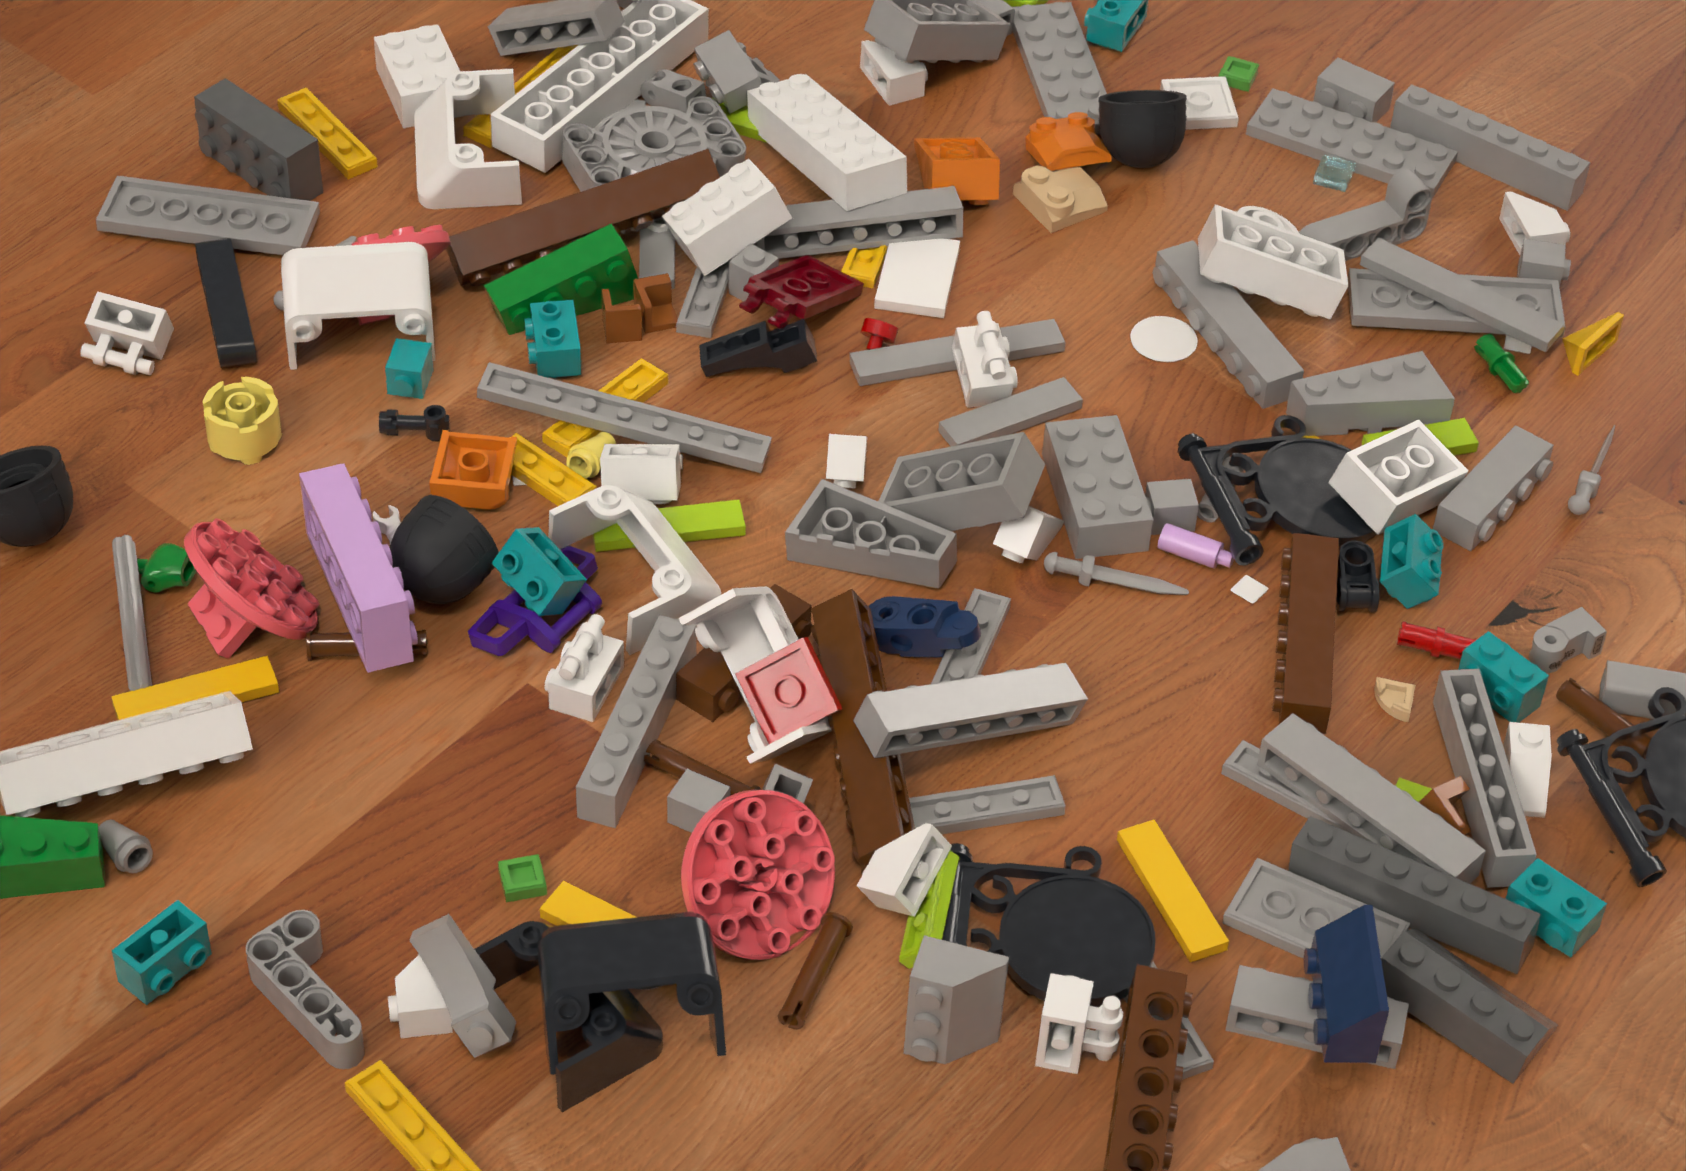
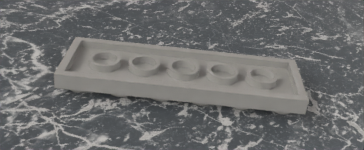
(1058, 60)
(1321, 131)
(207, 214)
(1385, 303)

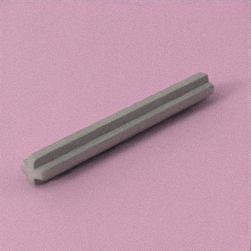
(131, 613)

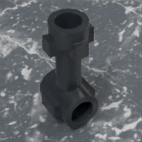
(433, 422)

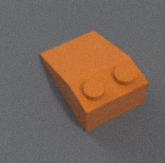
(960, 163)

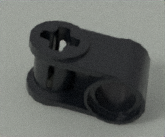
(1357, 578)

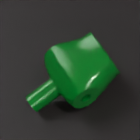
(166, 568)

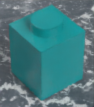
(409, 368)

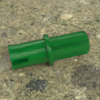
(1501, 363)

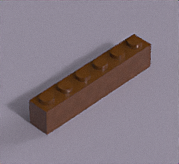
(1308, 630)

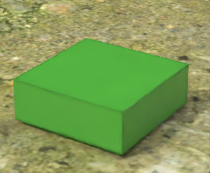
(1239, 73)
(522, 878)

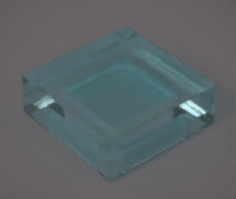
(1334, 173)

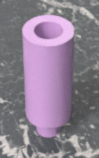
(1194, 547)

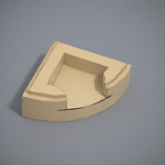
(1394, 697)

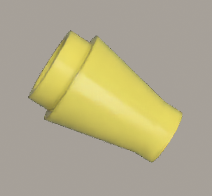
(585, 457)

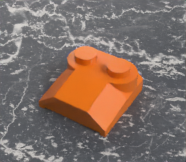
(1066, 142)
(473, 469)

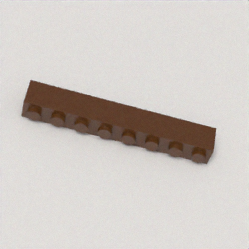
(545, 228)
(853, 665)

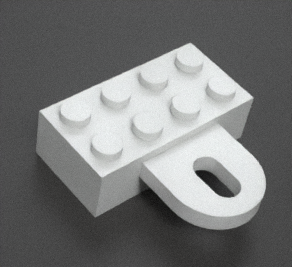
(1270, 258)

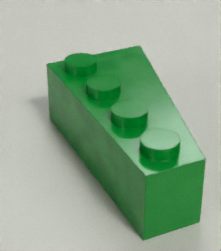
(568, 273)
(49, 856)

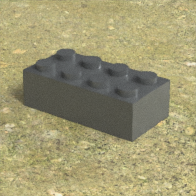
(257, 143)

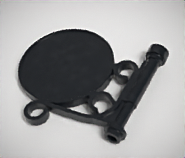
(1288, 485)
(1662, 778)
(1055, 925)

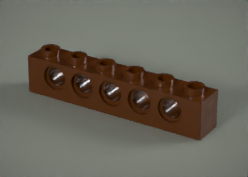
(1163, 995)

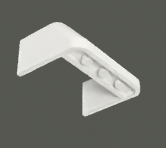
(456, 173)
(355, 283)
(678, 577)
(745, 629)

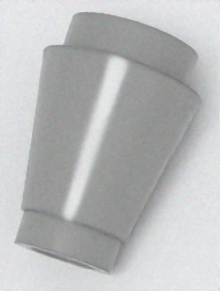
(126, 848)

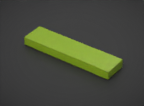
(689, 521)

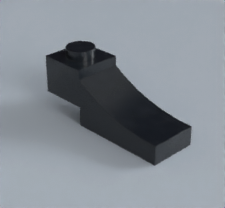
(760, 347)

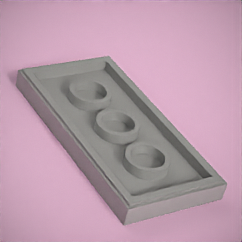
(1290, 908)

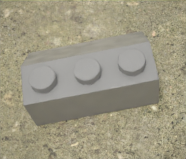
(953, 1001)

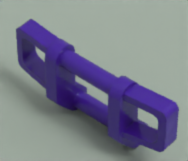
(527, 622)

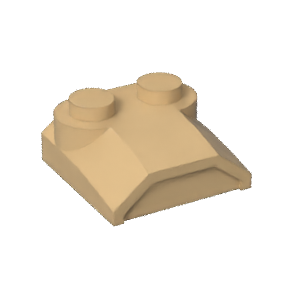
(1059, 196)

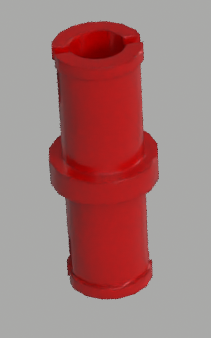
(1432, 640)

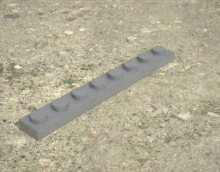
(624, 417)

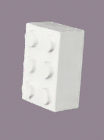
(413, 67)
(726, 216)
(1397, 476)

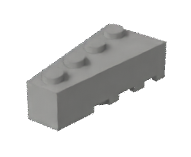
(1371, 397)
(869, 538)

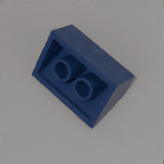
(1347, 988)

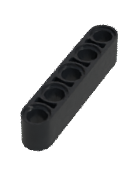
(225, 303)

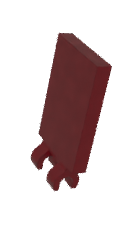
(799, 289)

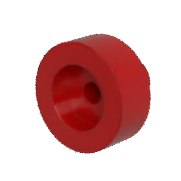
(878, 332)

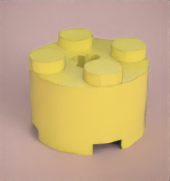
(242, 419)

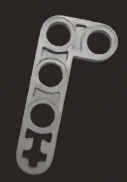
(1395, 219)
(281, 971)

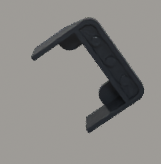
(623, 957)
(617, 1027)

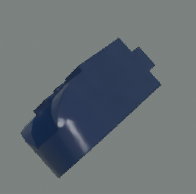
(922, 626)

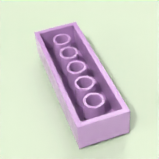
(358, 567)

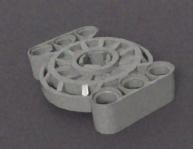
(647, 138)

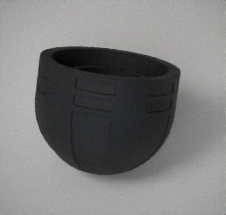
(1142, 125)
(33, 495)
(442, 551)

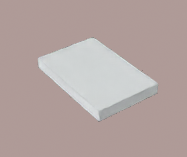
(918, 277)

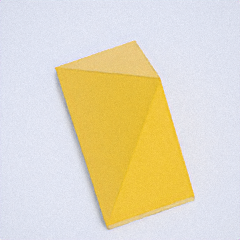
(1591, 342)

